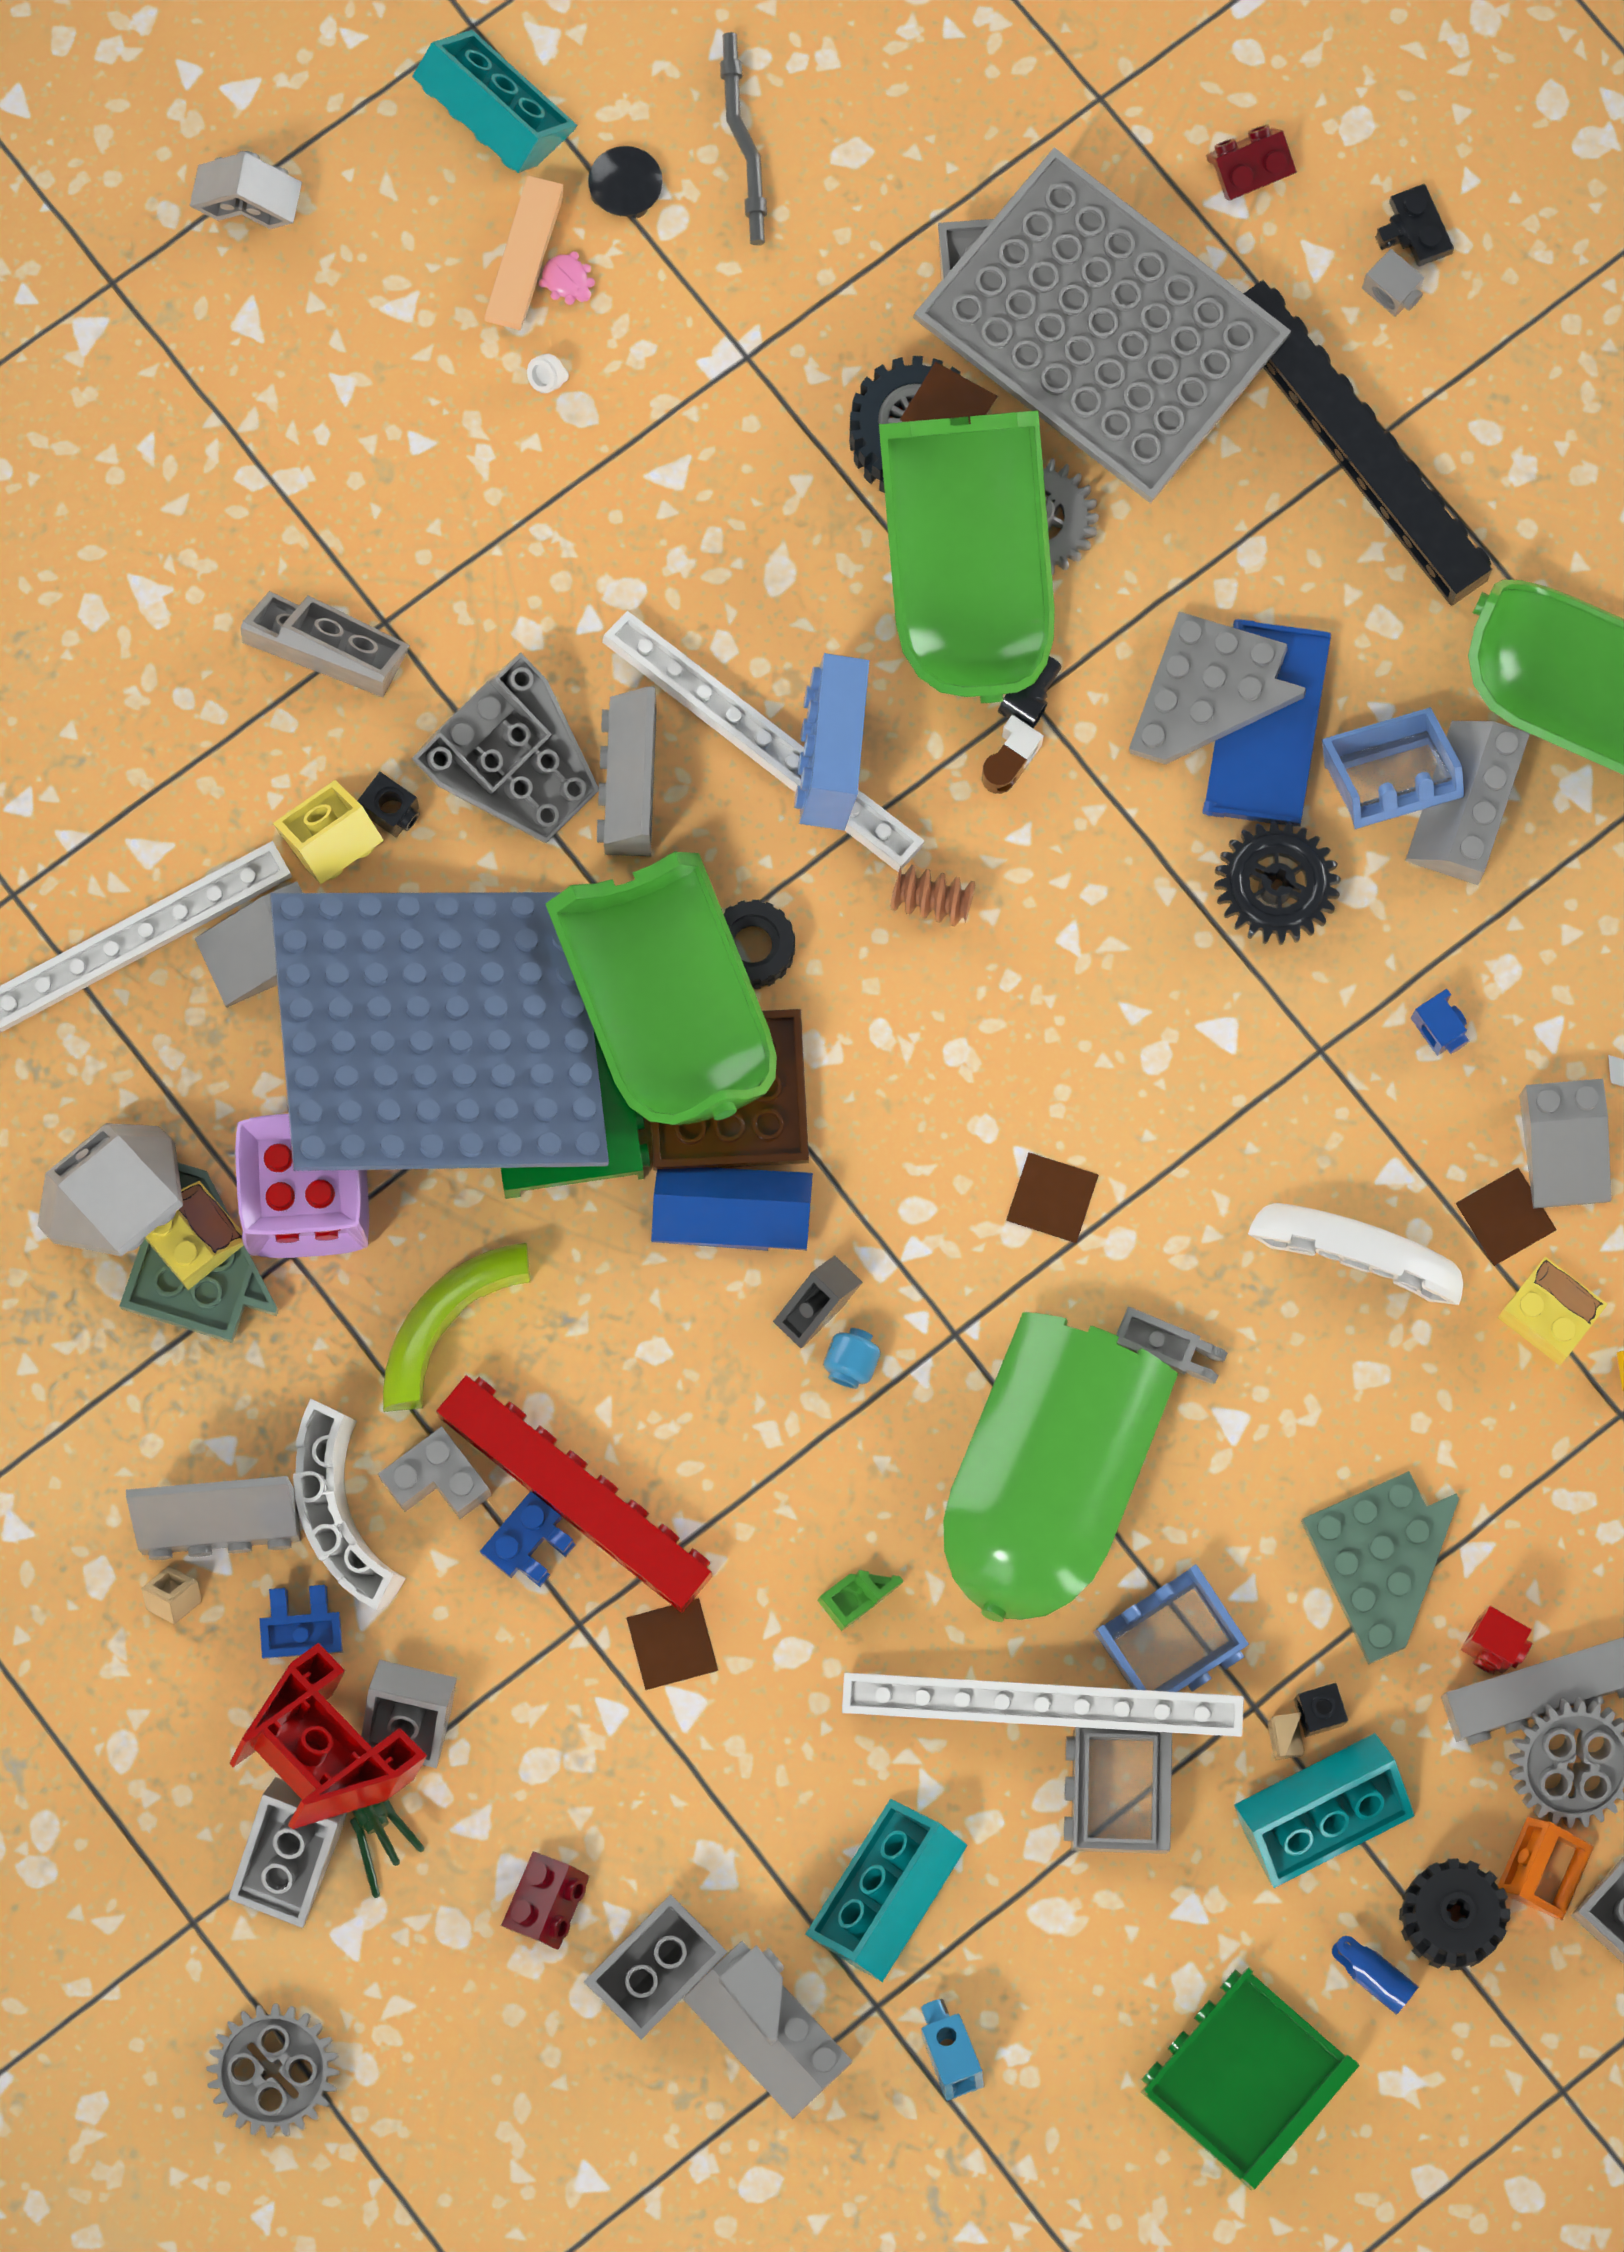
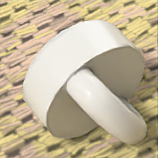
(546, 373)

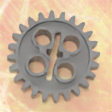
(1539, 1762)
(246, 2096)

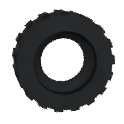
(780, 931)

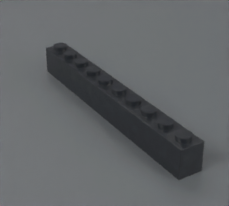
(1372, 457)

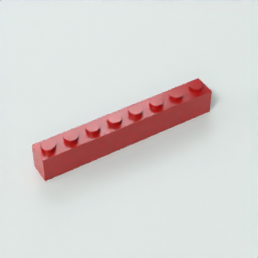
(574, 1493)

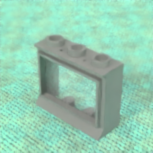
(1119, 1791)

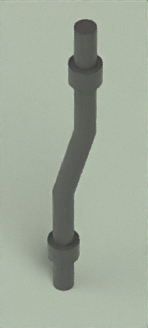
(731, 74)

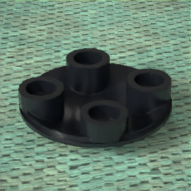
(625, 181)

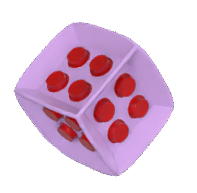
(291, 1210)

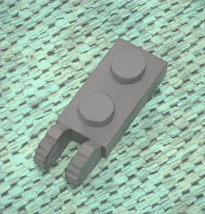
(1168, 1344)

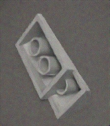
(324, 641)

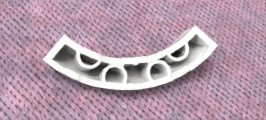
(1359, 1247)
(325, 1510)

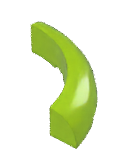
(435, 1313)

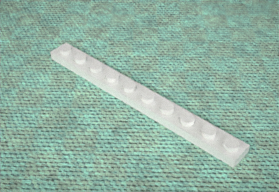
(749, 731)
(141, 934)
(1043, 1704)

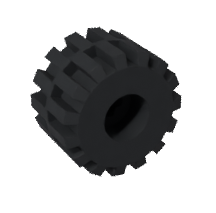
(1430, 1925)

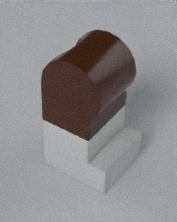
(1007, 765)

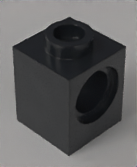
(383, 790)
(1321, 1709)

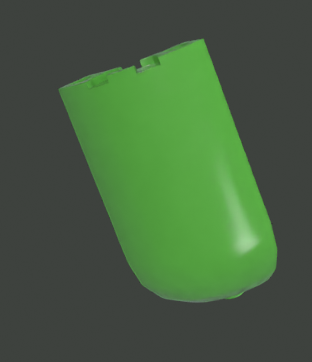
(970, 551)
(1552, 668)
(667, 992)
(1051, 1466)

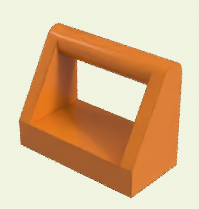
(1530, 1860)

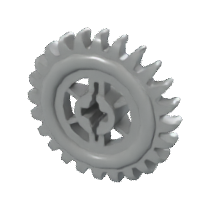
(1074, 528)

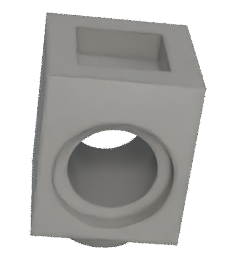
(1394, 283)

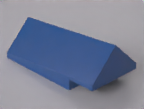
(732, 1208)

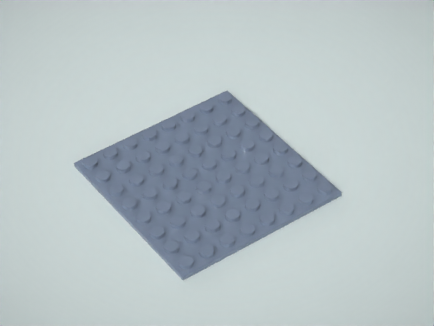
(433, 1033)

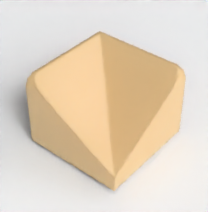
(171, 1595)
(1286, 1736)

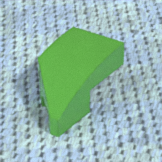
(856, 1596)

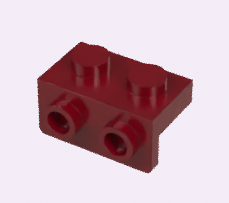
(1252, 161)
(546, 1900)

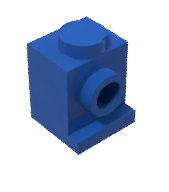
(1441, 1024)

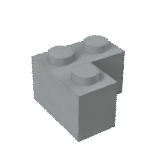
(246, 188)
(432, 1466)

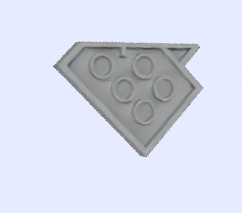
(1208, 687)

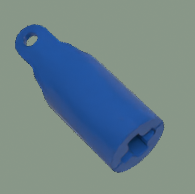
(1374, 1973)

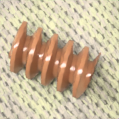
(932, 895)

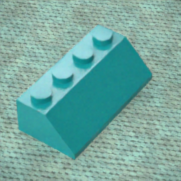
(493, 100)
(1325, 1810)
(886, 1889)

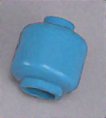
(851, 1358)

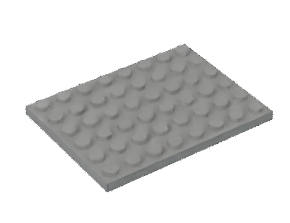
(1102, 325)

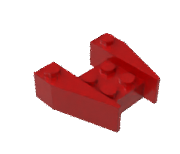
(320, 1750)

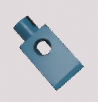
(953, 2064)

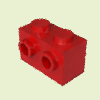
(1497, 1642)

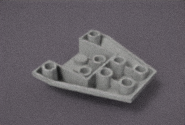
(512, 754)
(112, 1190)

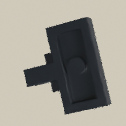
(1416, 226)

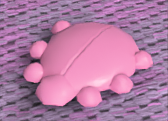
(567, 278)

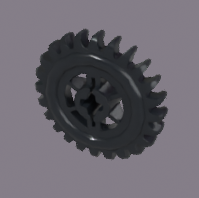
(1310, 899)

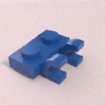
(520, 1537)
(296, 1634)

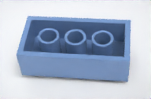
(832, 741)

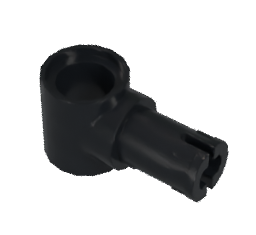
(1030, 702)

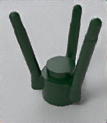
(373, 1820)

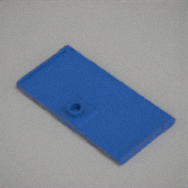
(1266, 765)

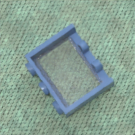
(1393, 767)
(1173, 1636)

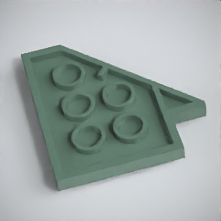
(211, 1305)
(1381, 1558)

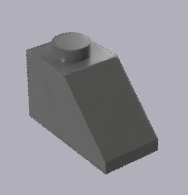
(817, 1301)

